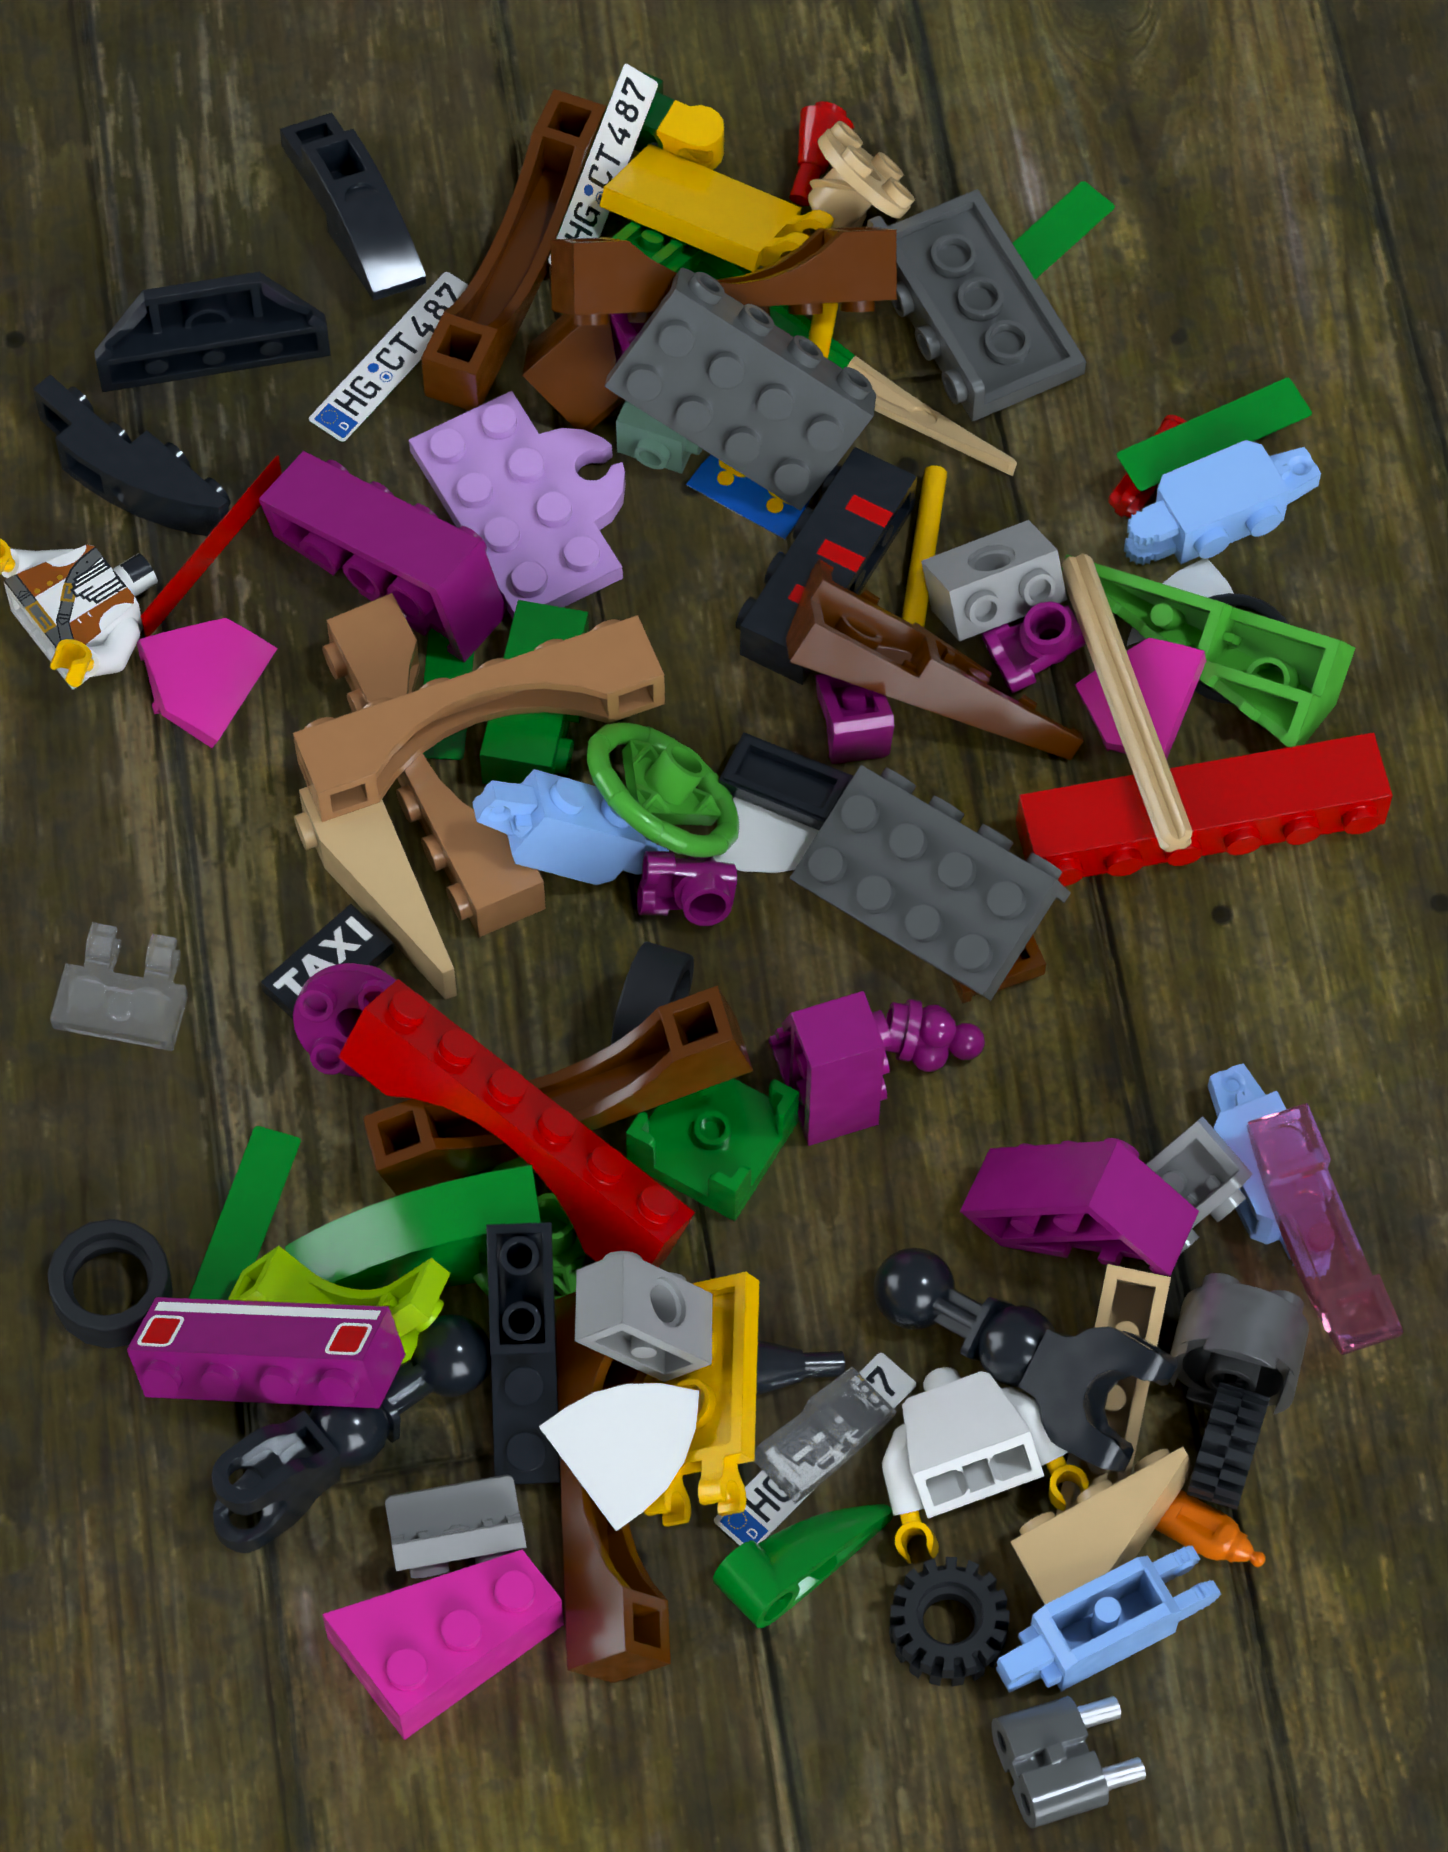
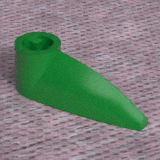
(784, 1568)

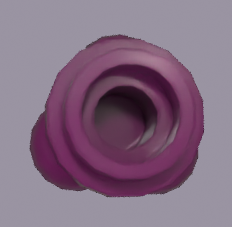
(928, 1034)

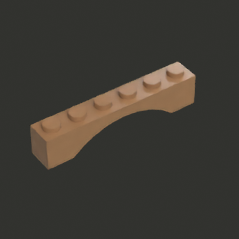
(380, 660)
(593, 675)

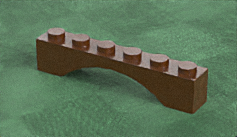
(830, 267)
(487, 316)
(659, 1061)
(611, 1605)

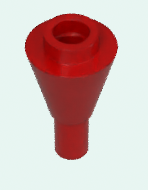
(811, 161)

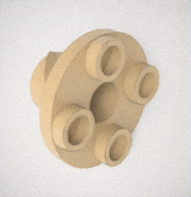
(856, 181)

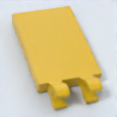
(709, 209)
(725, 1405)

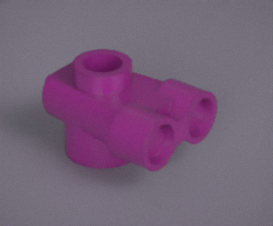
(1022, 648)
(694, 884)

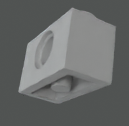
(993, 580)
(643, 1316)

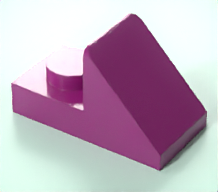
(856, 720)

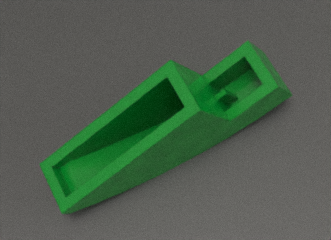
(403, 1232)

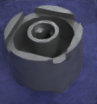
(1239, 1339)

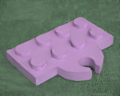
(527, 499)

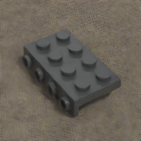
(978, 308)
(743, 388)
(929, 879)

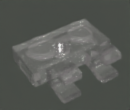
(120, 1005)

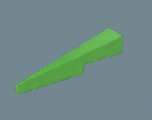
(1261, 665)

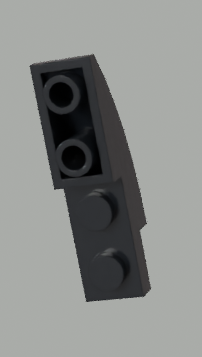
(356, 204)
(135, 476)
(522, 1350)

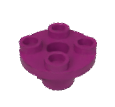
(330, 1008)

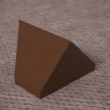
(571, 369)

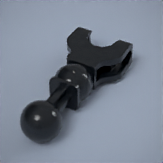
(1024, 1351)
(303, 1456)

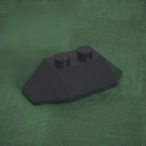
(209, 331)

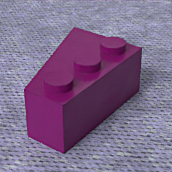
(836, 1064)
(1080, 1198)

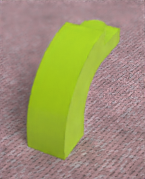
(411, 1298)

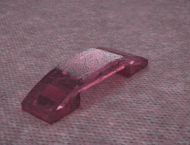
(1318, 1231)

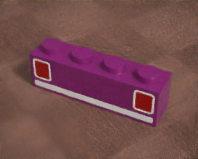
(267, 1352)

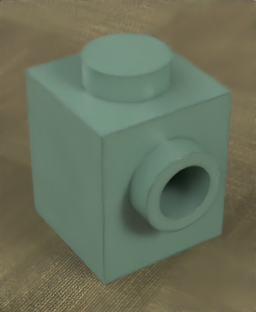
(652, 441)

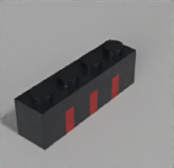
(849, 530)

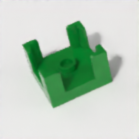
(715, 1141)

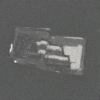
(824, 1435)

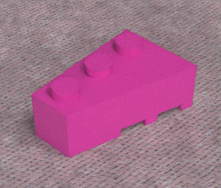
(444, 1635)

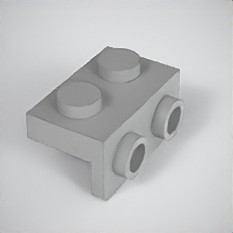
(1202, 1172)
(454, 1524)

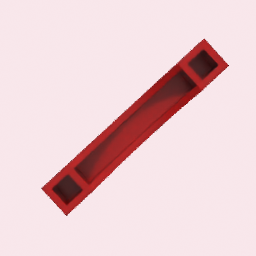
(423, 1055)

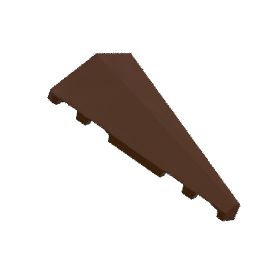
(883, 653)

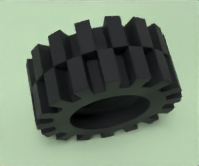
(1228, 1445)
(956, 1584)

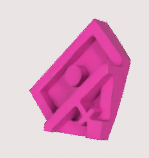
(203, 674)
(1167, 682)

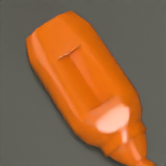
(1208, 1531)

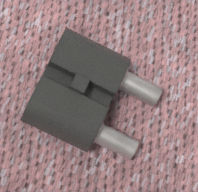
(1052, 1762)

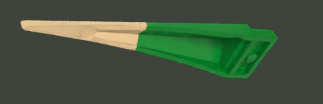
(890, 398)

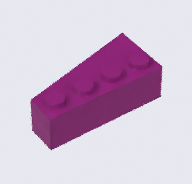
(388, 548)

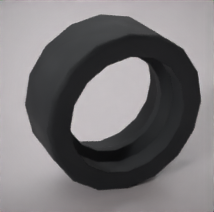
(654, 979)
(86, 1244)

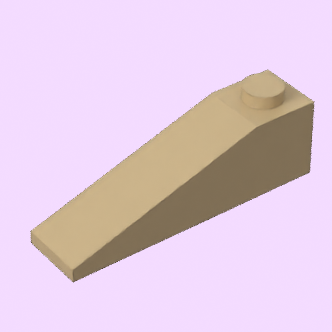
(374, 870)
(1134, 1304)

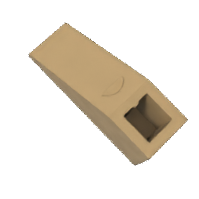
(1103, 1528)

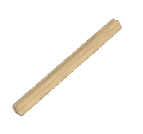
(1126, 703)

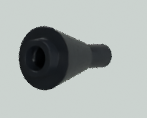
(785, 1366)

